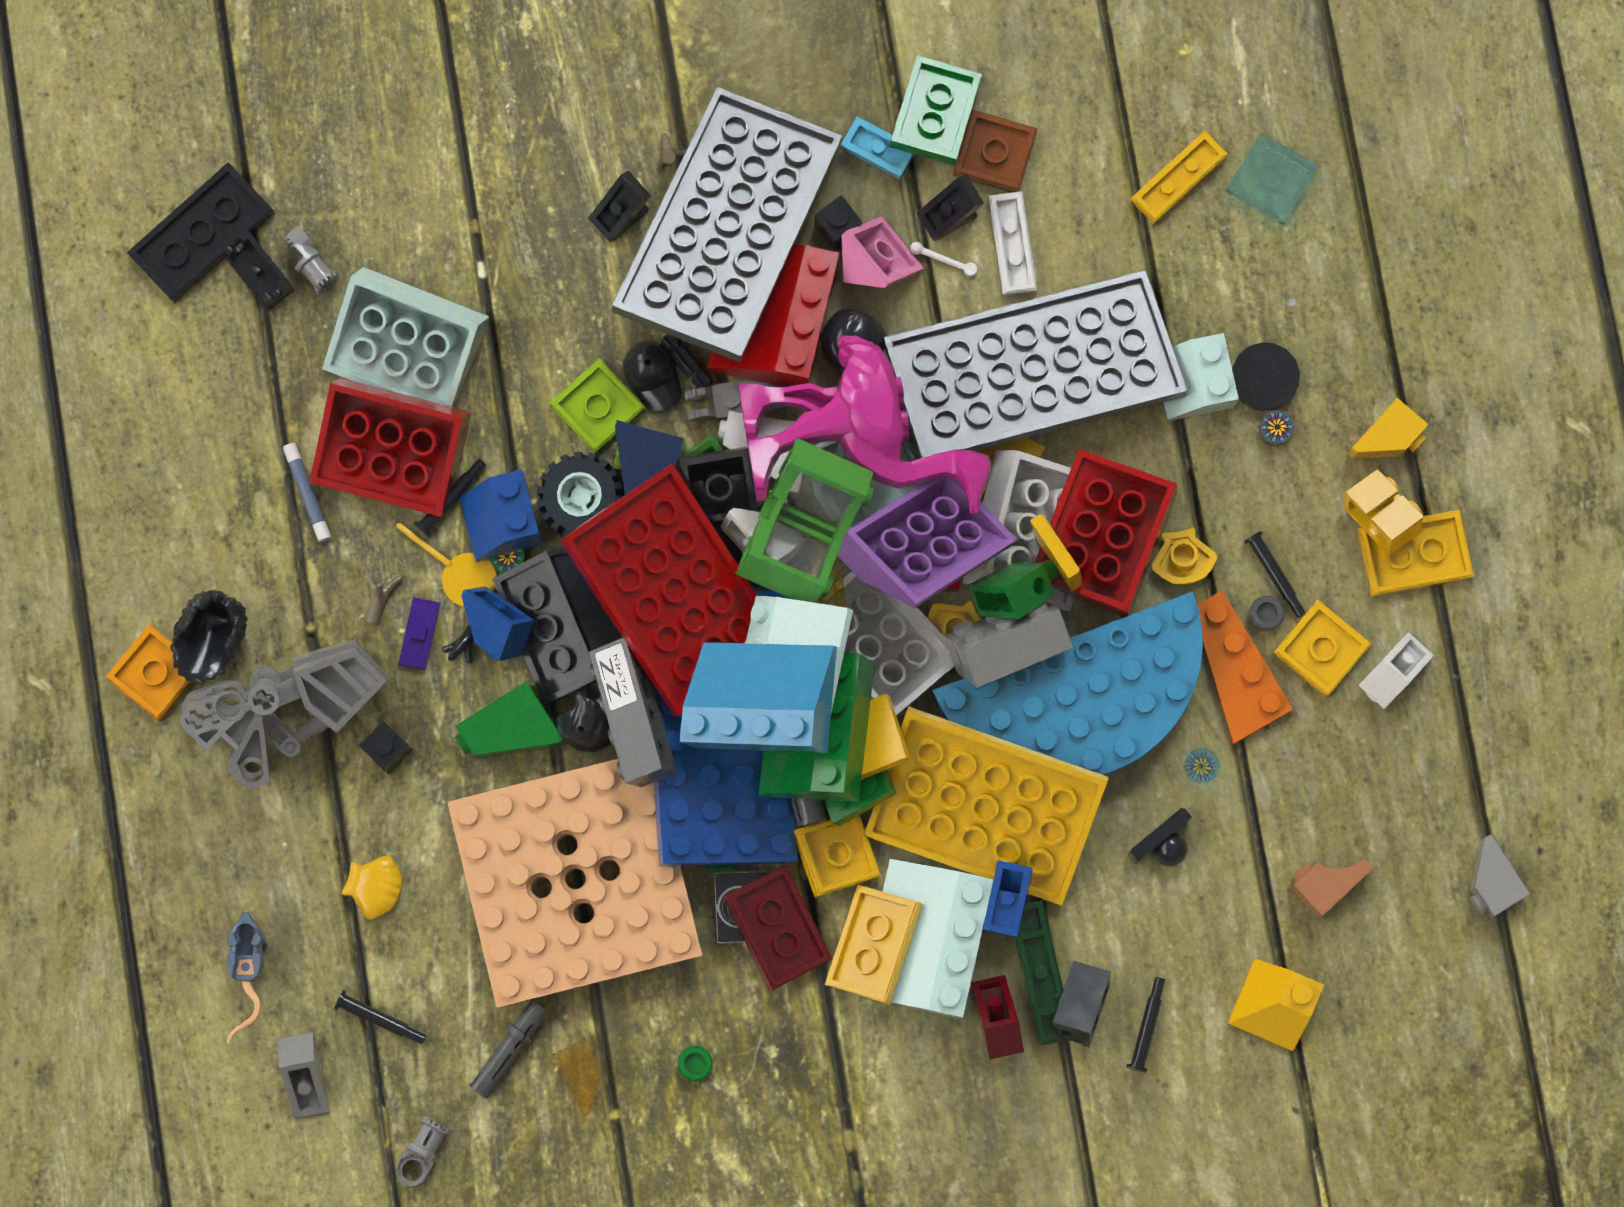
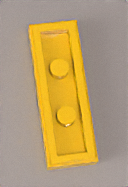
(1179, 177)

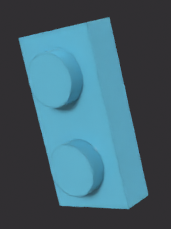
(872, 146)

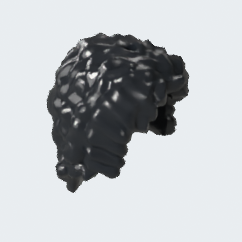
(208, 635)

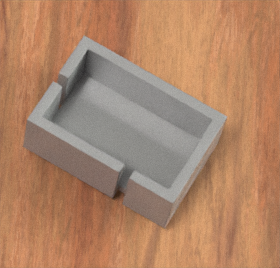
(1003, 646)

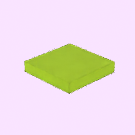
(595, 404)

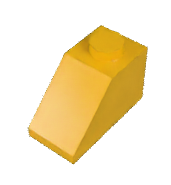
(1391, 434)

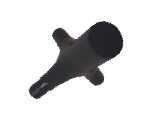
(463, 643)

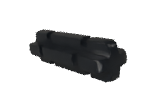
(687, 361)

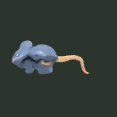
(246, 961)

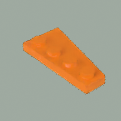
(1243, 681)

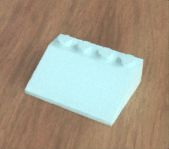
(403, 339)
(800, 623)
(945, 937)

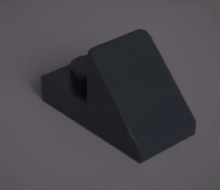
(620, 207)
(951, 208)

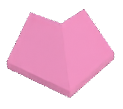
(876, 255)

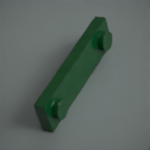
(1040, 971)

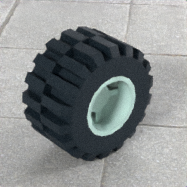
(577, 491)

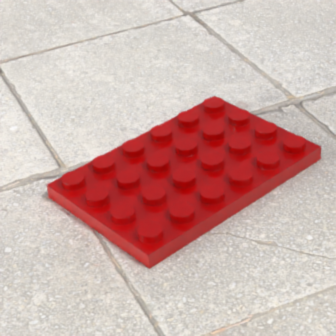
(663, 579)

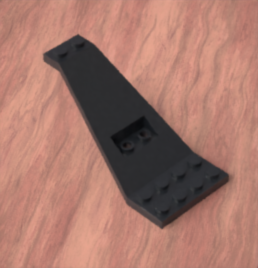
(566, 618)

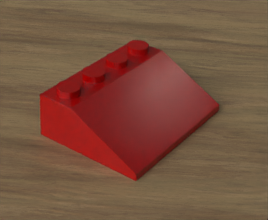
(791, 324)
(389, 446)
(1111, 528)

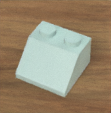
(1207, 378)

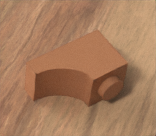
(1324, 886)

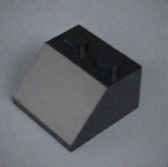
(720, 481)

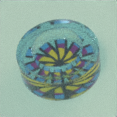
(1201, 765)

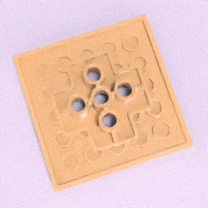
(537, 943)

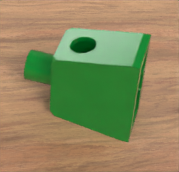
(1014, 589)

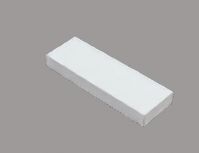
(1012, 244)

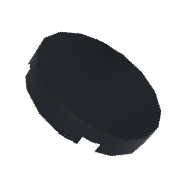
(1265, 376)

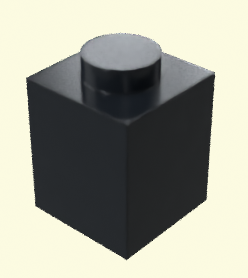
(835, 220)
(385, 747)

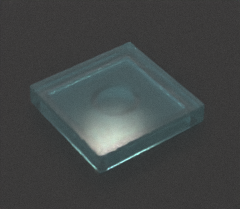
(1272, 179)

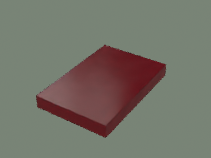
(777, 927)

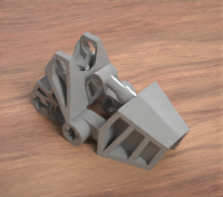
(332, 688)

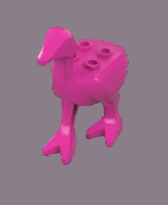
(863, 418)

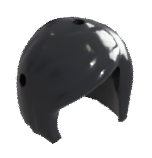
(849, 323)
(585, 724)

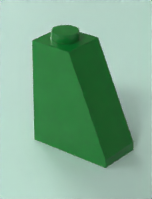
(509, 726)

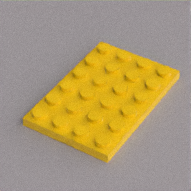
(987, 801)

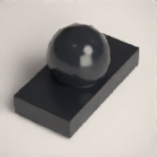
(1167, 846)

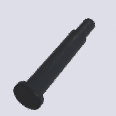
(455, 493)
(1275, 573)
(378, 1018)
(1147, 1027)

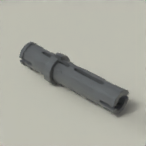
(509, 1048)

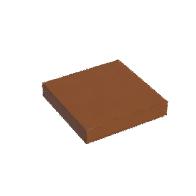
(995, 151)

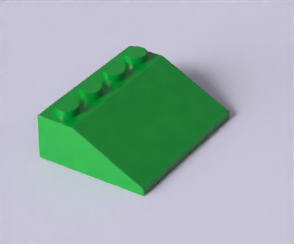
(839, 771)

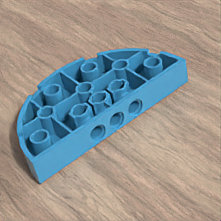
(1099, 700)

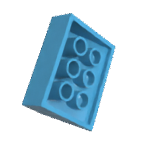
(760, 698)

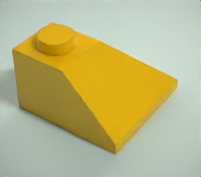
(1275, 1004)

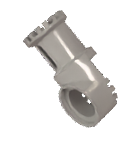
(310, 264)
(419, 1152)

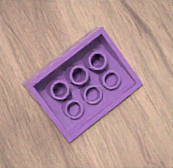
(923, 542)

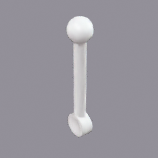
(969, 269)

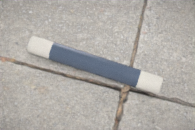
(306, 492)

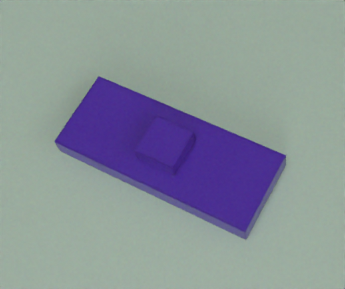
(419, 633)

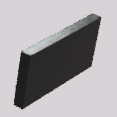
(199, 231)

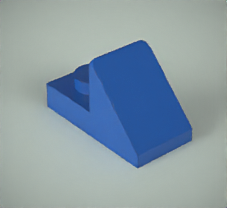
(1008, 898)

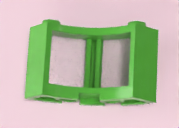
(805, 522)

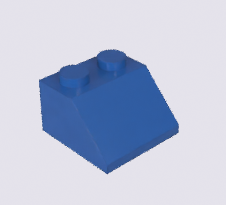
(500, 516)

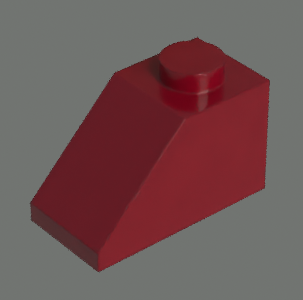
(997, 1017)

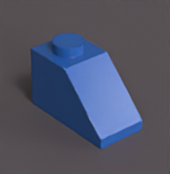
(496, 623)

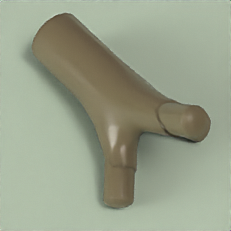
(669, 153)
(378, 597)

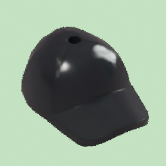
(656, 383)

